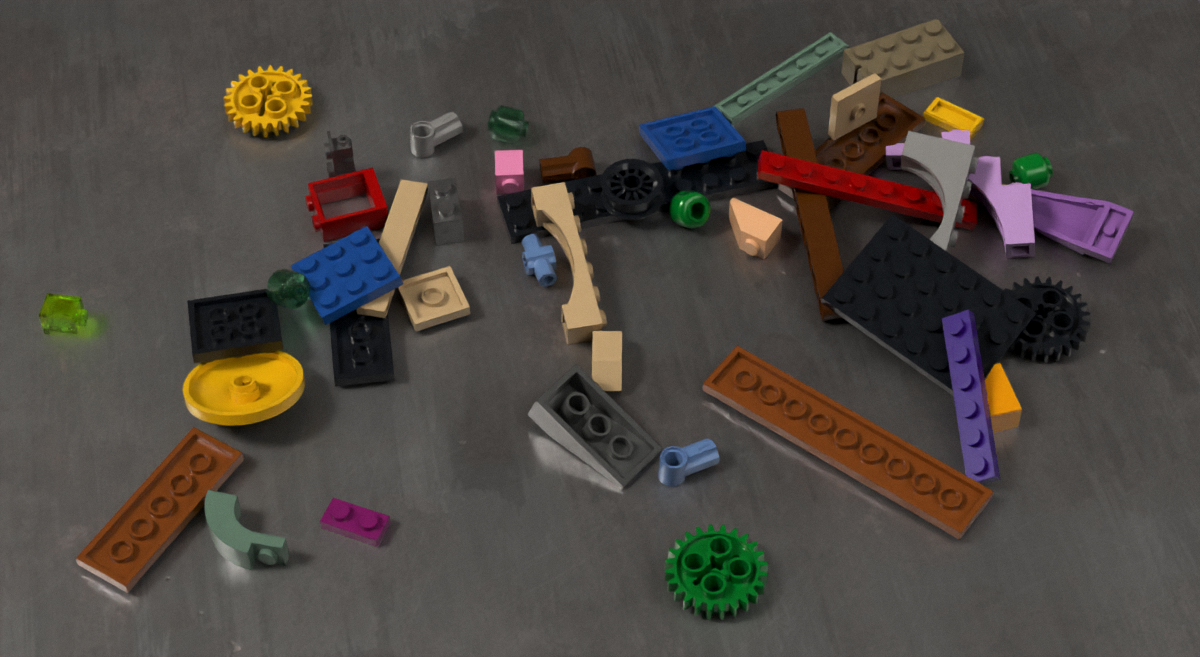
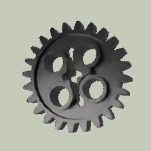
(1064, 312)

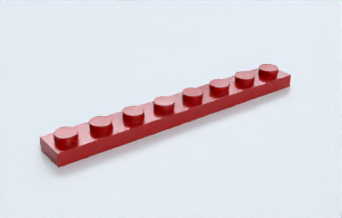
(858, 188)

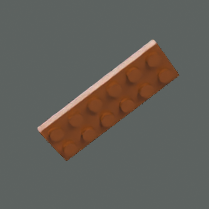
(159, 510)

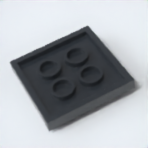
(233, 326)

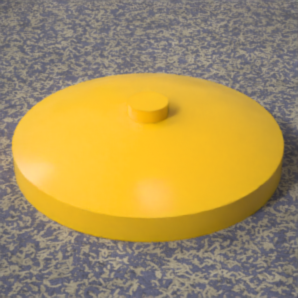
(244, 388)

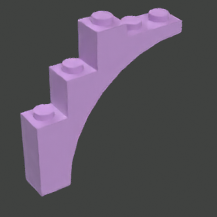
(1006, 204)

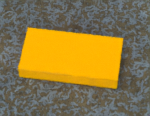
(952, 117)

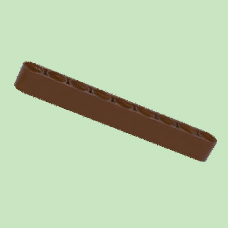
(811, 210)

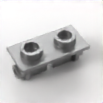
(340, 153)

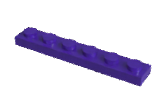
(970, 398)

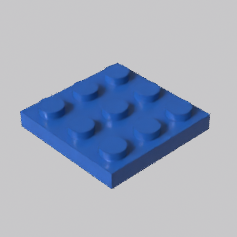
(692, 138)
(348, 275)

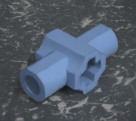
(539, 260)

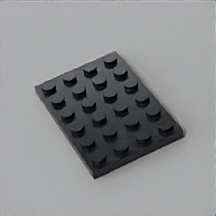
(905, 288)

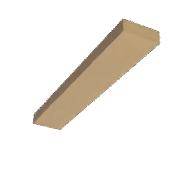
(398, 236)

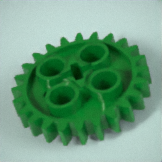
(716, 571)

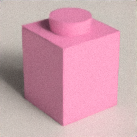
(509, 171)

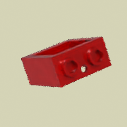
(341, 188)

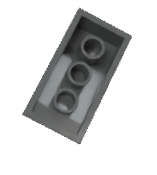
(594, 427)

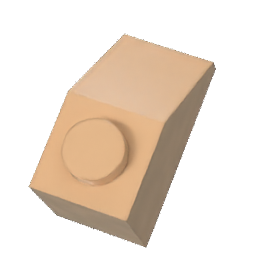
(754, 229)

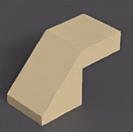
(607, 360)

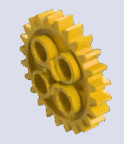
(257, 109)

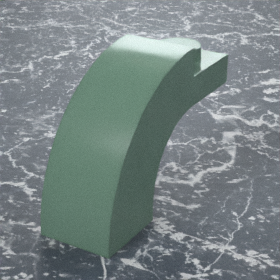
(236, 542)

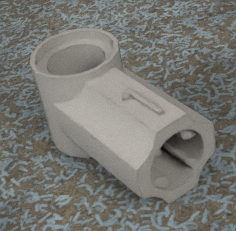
(427, 135)

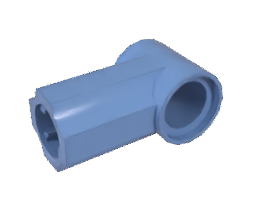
(680, 462)

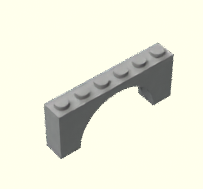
(947, 169)

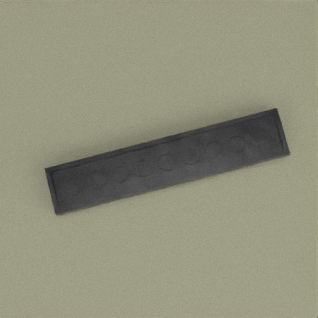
(715, 180)

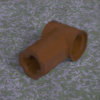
(574, 166)

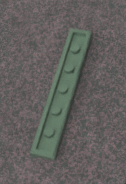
(781, 78)

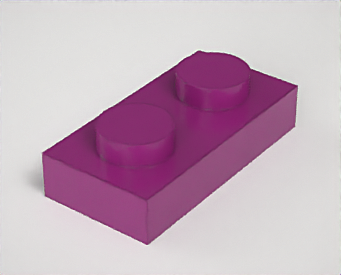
(355, 522)

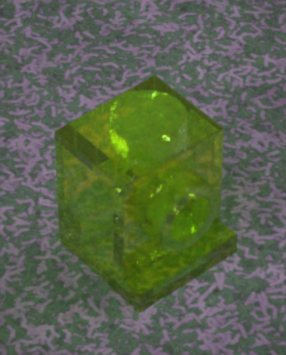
(62, 314)

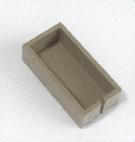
(906, 59)

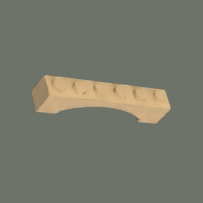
(553, 211)

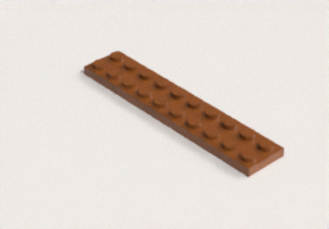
(849, 442)

